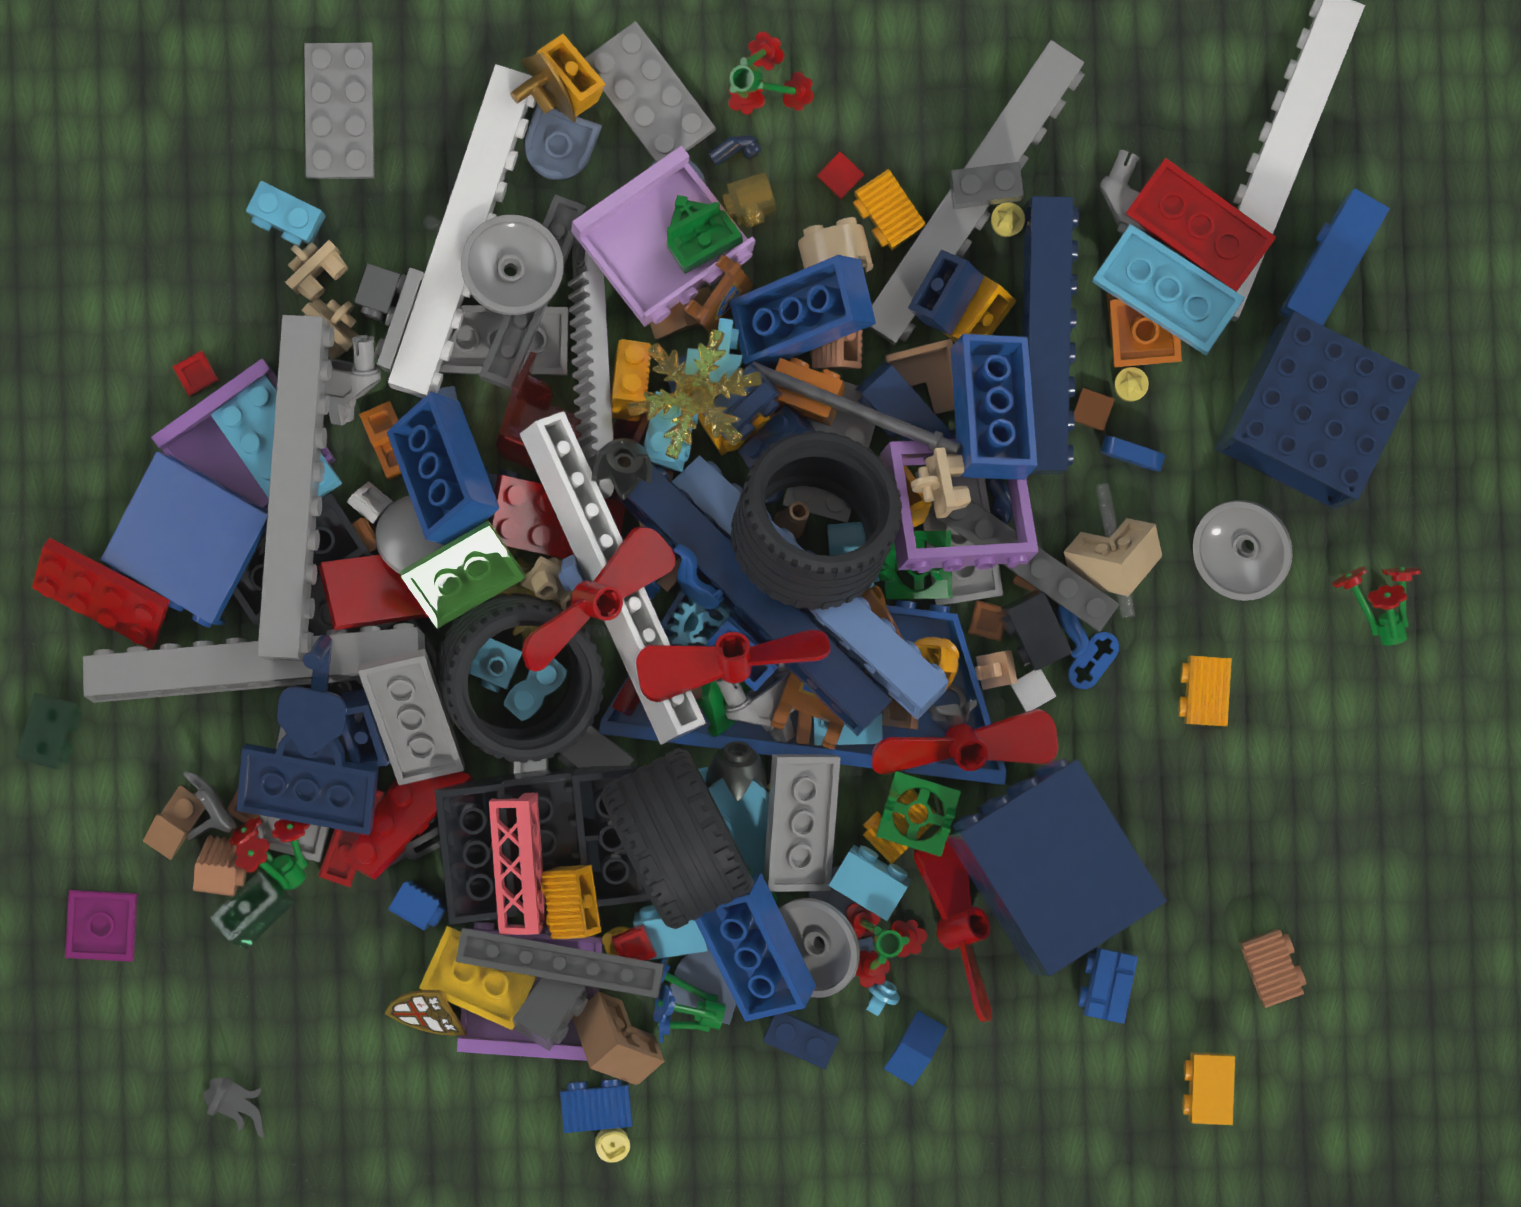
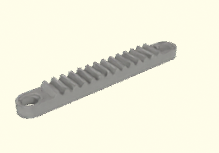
(592, 359)

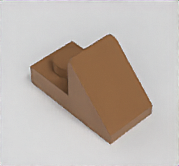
(174, 822)

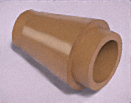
(793, 518)

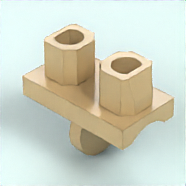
(304, 280)
(339, 319)
(937, 484)
(545, 582)

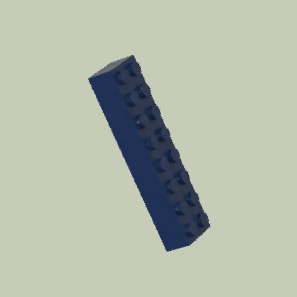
(1048, 324)

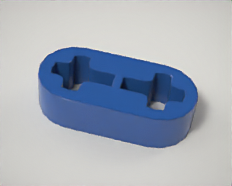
(1132, 453)
(1099, 665)

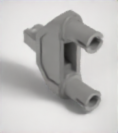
(1118, 192)
(352, 380)
(759, 705)

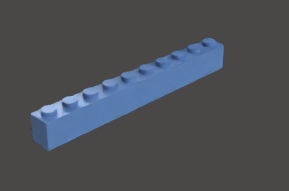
(853, 624)

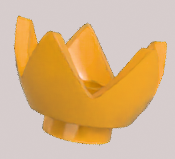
(942, 653)

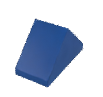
(915, 1048)

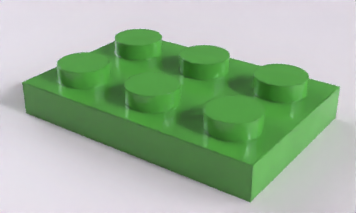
(462, 574)

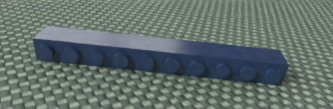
(834, 679)

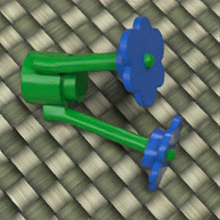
(708, 1013)

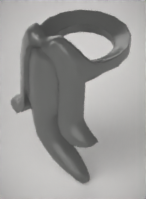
(950, 715)
(215, 807)
(229, 1099)

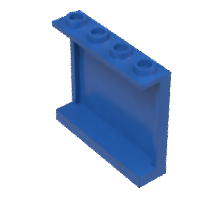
(186, 538)

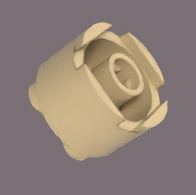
(843, 239)

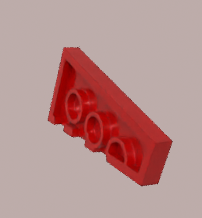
(396, 821)

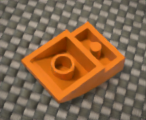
(1137, 338)

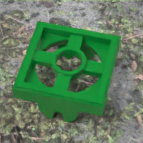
(939, 590)
(949, 799)

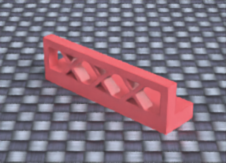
(530, 864)

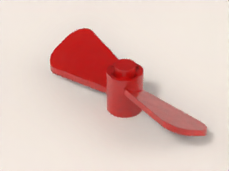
(636, 563)
(674, 670)
(1021, 738)
(959, 922)

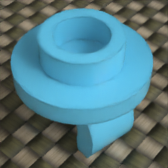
(882, 994)

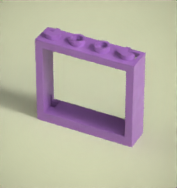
(955, 558)

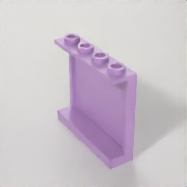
(630, 237)

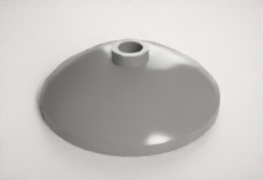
(517, 244)
(401, 536)
(1226, 560)
(829, 964)

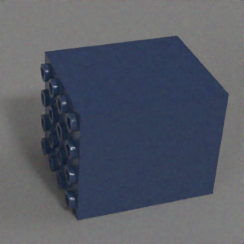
(1317, 411)
(1054, 866)

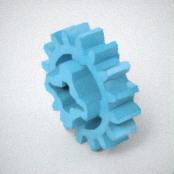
(690, 621)

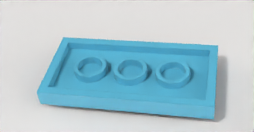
(1168, 289)
(249, 427)

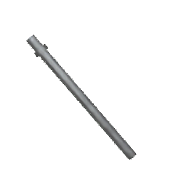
(933, 440)

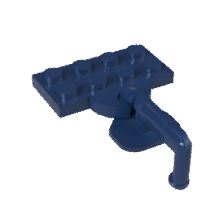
(308, 771)

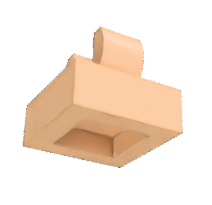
(996, 669)

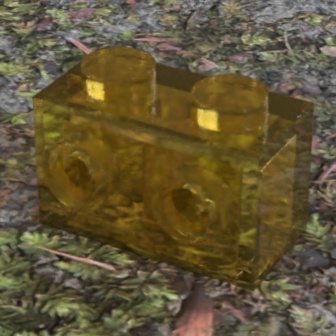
(750, 200)

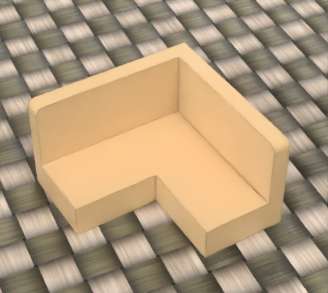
(1118, 561)

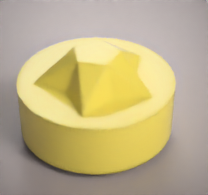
(1007, 219)
(1131, 384)
(612, 1144)

